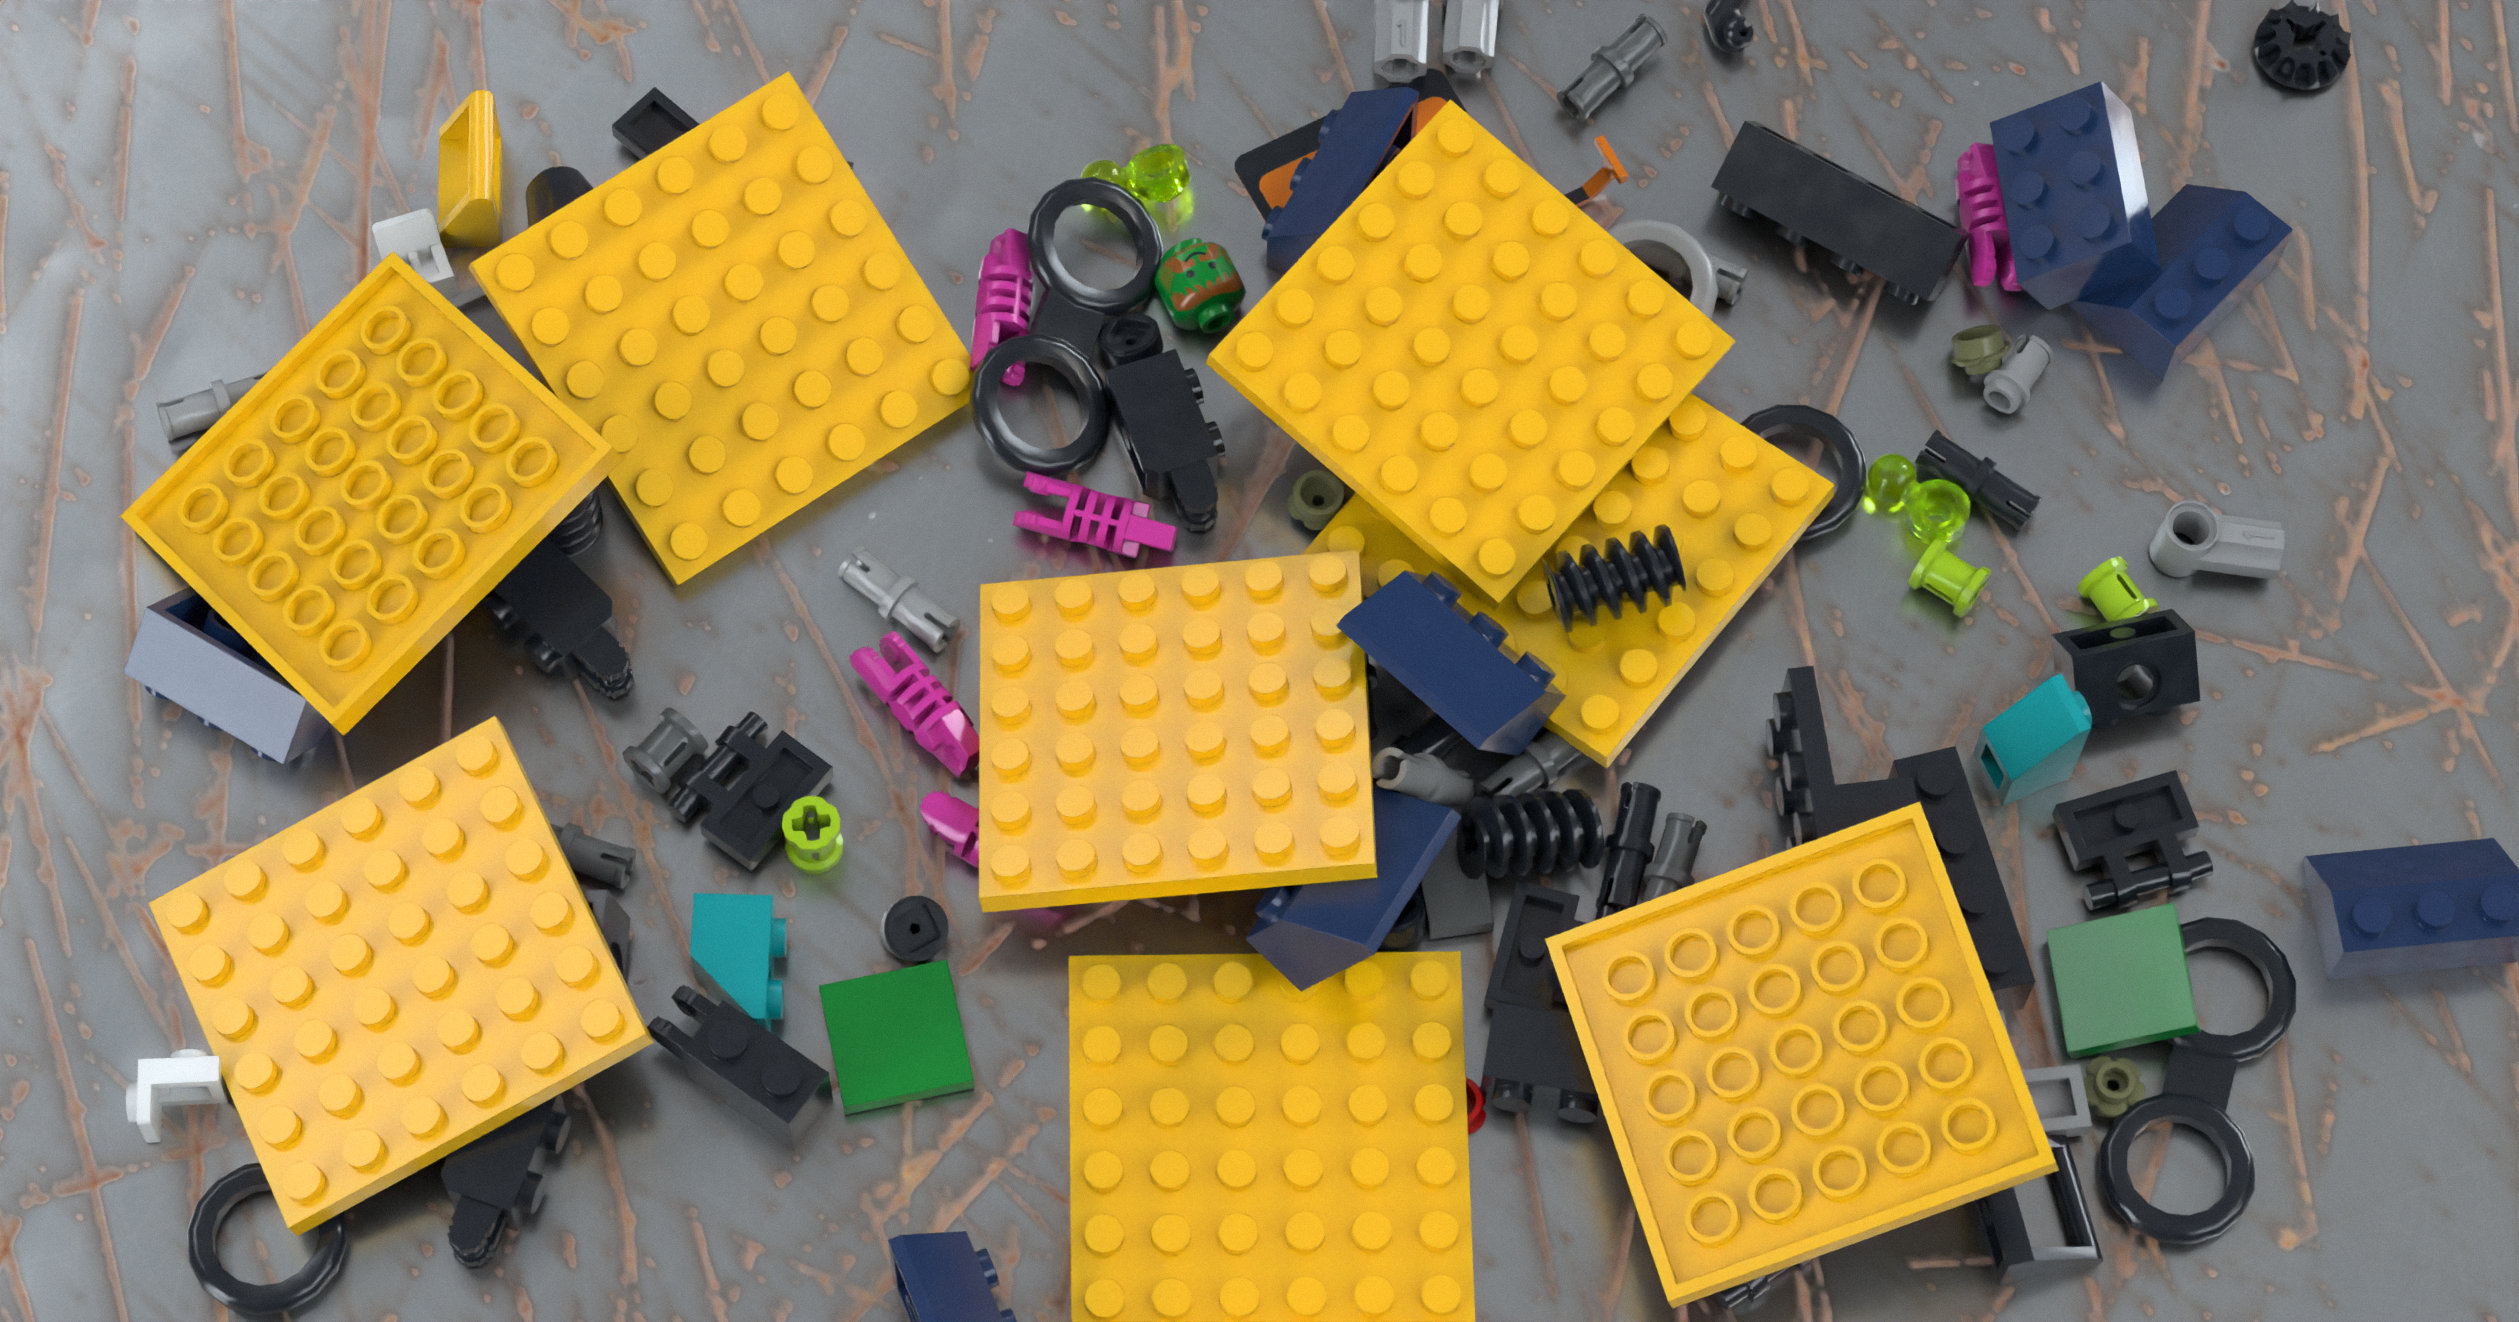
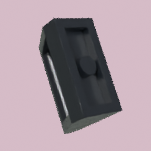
(2008, 1238)

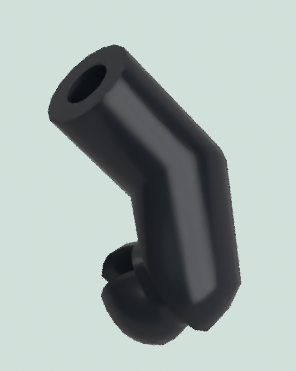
(1727, 25)

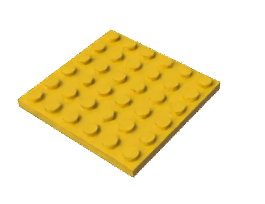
(730, 327)
(1470, 354)
(370, 491)
(1733, 519)
(1173, 732)
(398, 975)
(1799, 1055)
(1268, 1141)

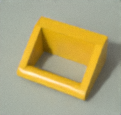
(471, 175)

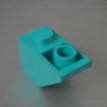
(2034, 741)
(735, 952)

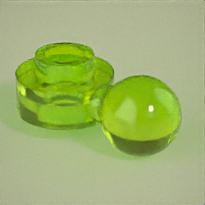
(1152, 174)
(1894, 480)

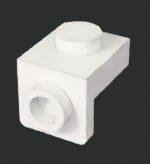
(418, 244)
(182, 1079)

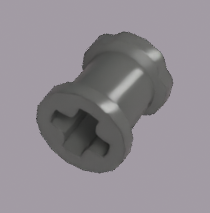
(665, 750)

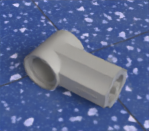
(1470, 34)
(1401, 39)
(2220, 542)

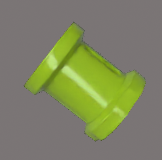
(1949, 577)
(2115, 591)
(795, 826)

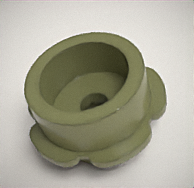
(1979, 349)
(1316, 485)
(2102, 1099)

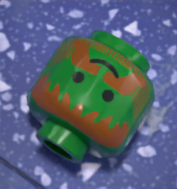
(1200, 285)

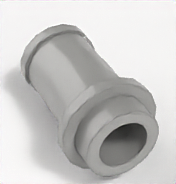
(2010, 384)

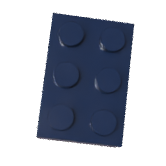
(2074, 196)

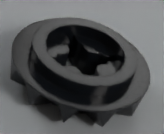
(2305, 66)

